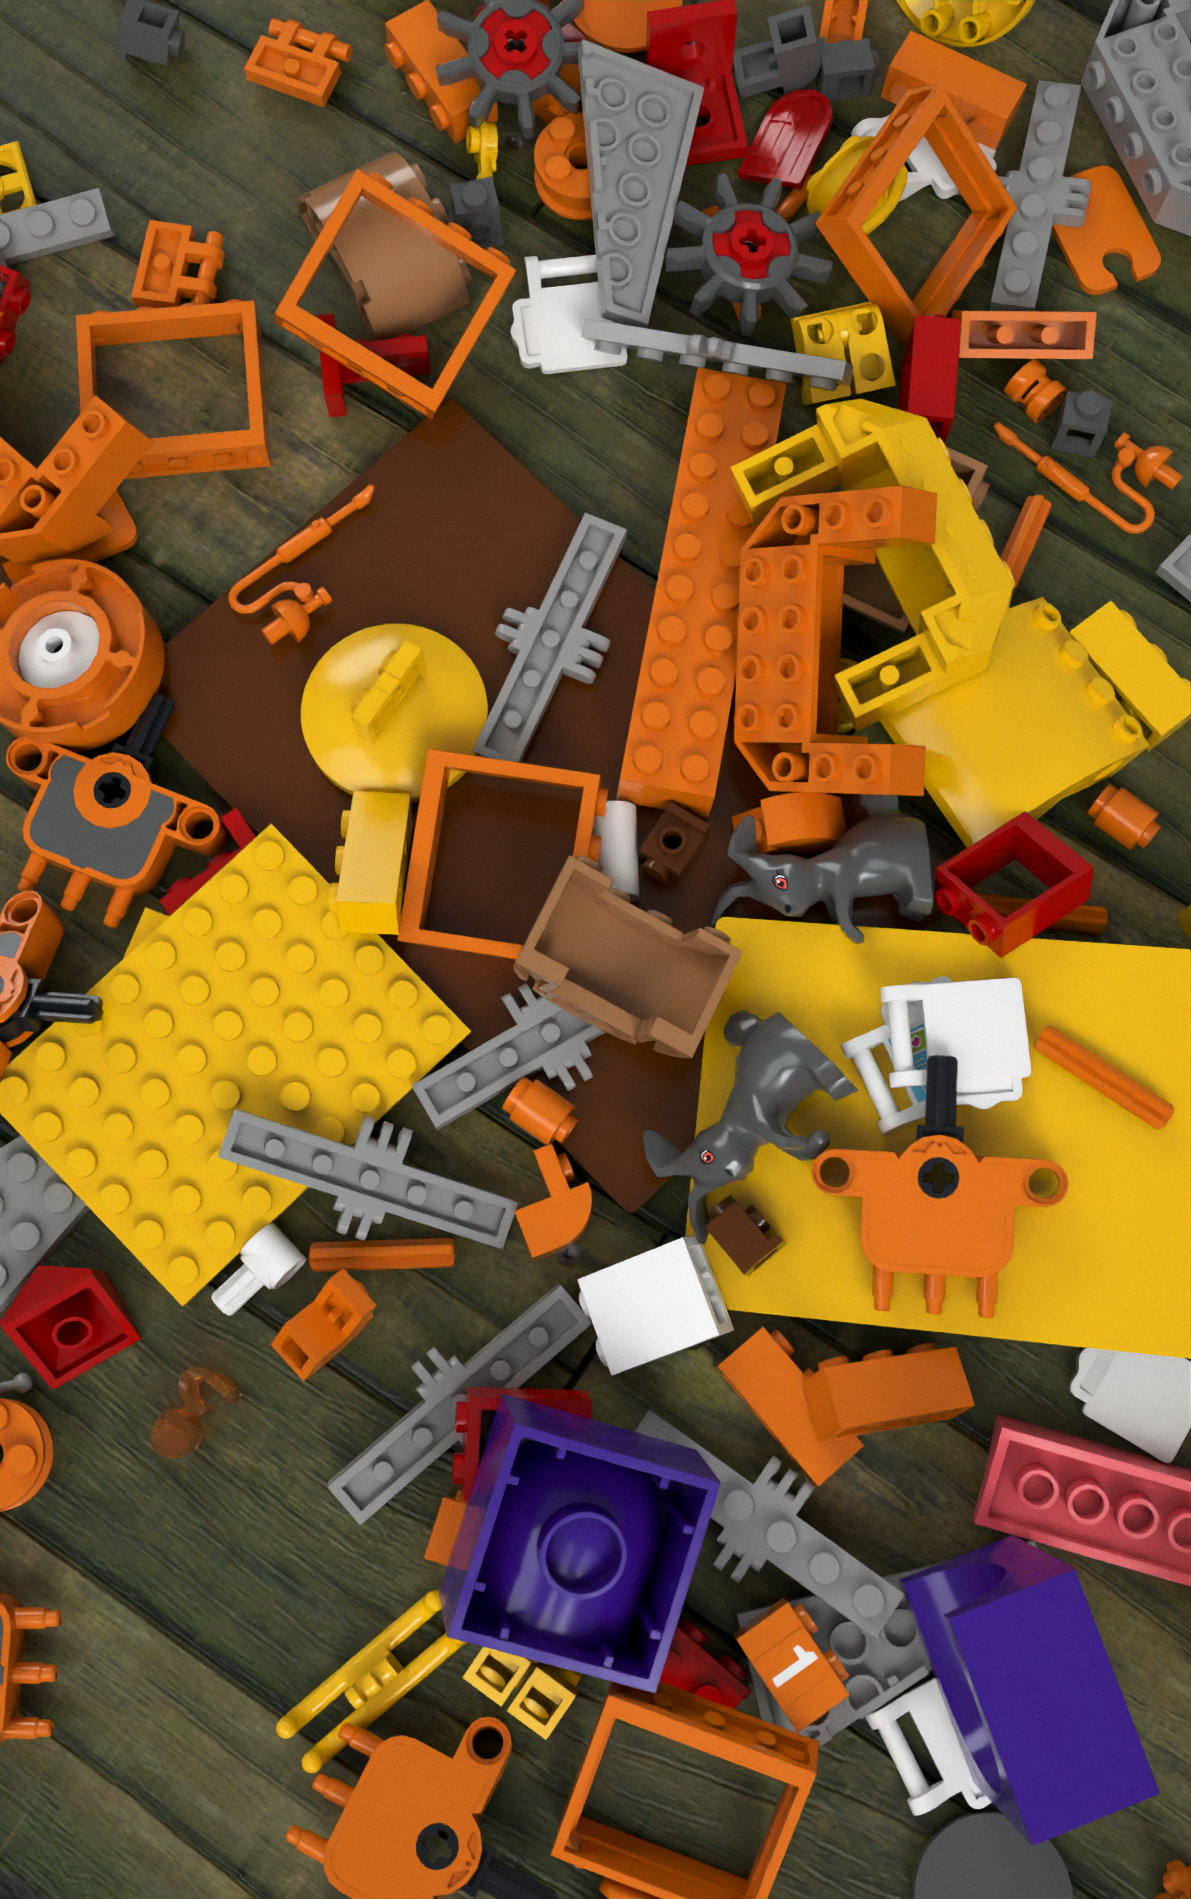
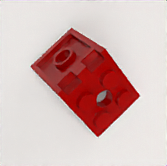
(705, 63)

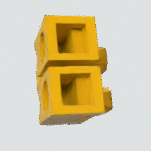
(847, 335)
(542, 1688)

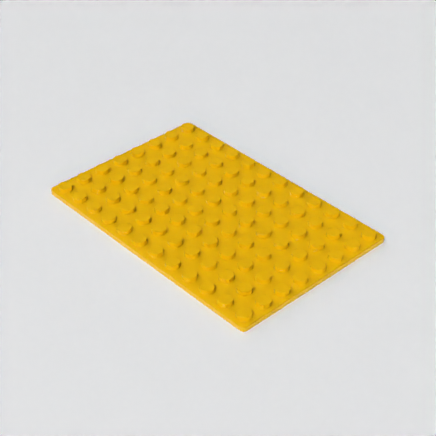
(1083, 1273)

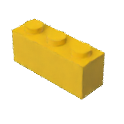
(1137, 672)
(372, 863)

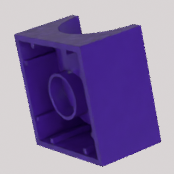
(577, 1544)
(1029, 1687)

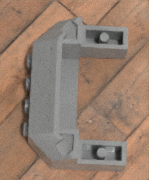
(1143, 98)

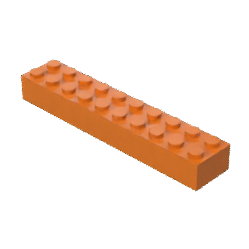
(692, 627)

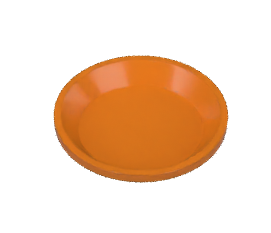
(619, 23)

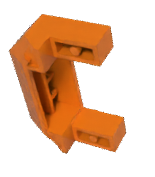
(59, 503)
(793, 640)

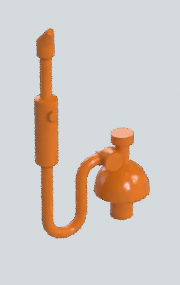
(1149, 466)
(290, 615)

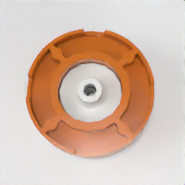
(75, 655)

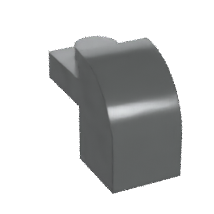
(786, 60)

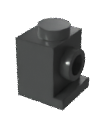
(149, 32)
(846, 69)
(478, 211)
(1084, 413)

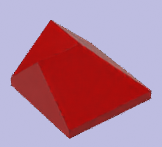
(68, 1322)

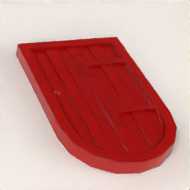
(789, 139)

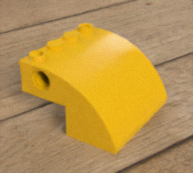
(1020, 729)

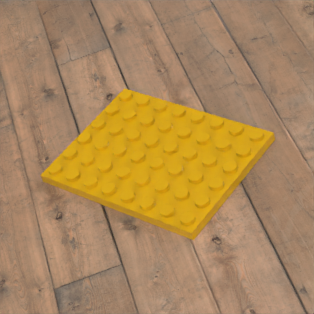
(218, 1010)

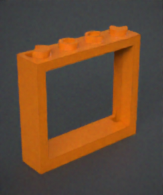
(930, 114)
(190, 320)
(355, 356)
(428, 832)
(714, 1731)

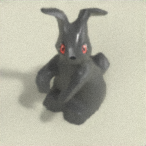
(871, 859)
(771, 1079)

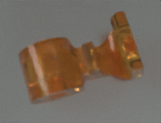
(179, 1429)

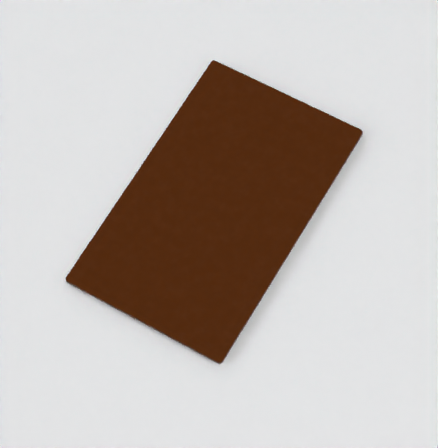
(448, 548)

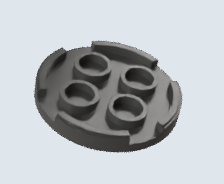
(988, 1859)

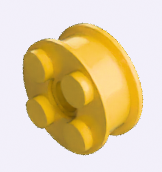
(828, 180)

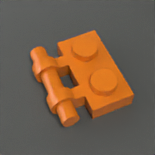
(295, 71)
(165, 262)

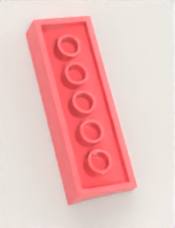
(1087, 1499)

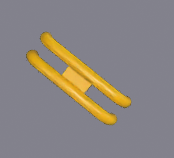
(371, 1681)

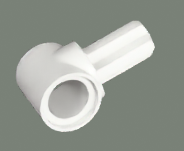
(267, 1260)

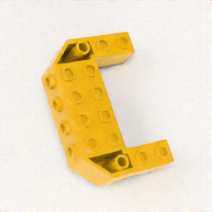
(948, 590)

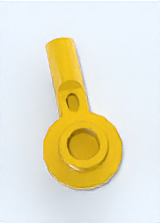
(484, 146)

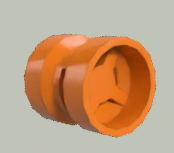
(1035, 391)

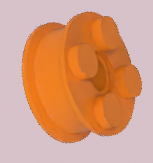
(556, 179)
(27, 1453)

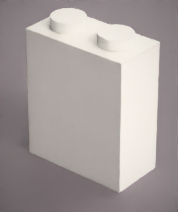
(654, 1305)

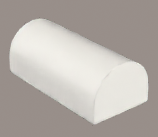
(619, 846)

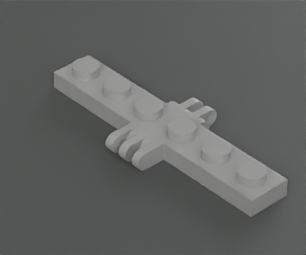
(1041, 197)
(53, 227)
(733, 357)
(552, 641)
(540, 1040)
(368, 1178)
(430, 1425)
(764, 1525)

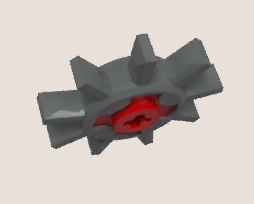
(514, 75)
(747, 253)

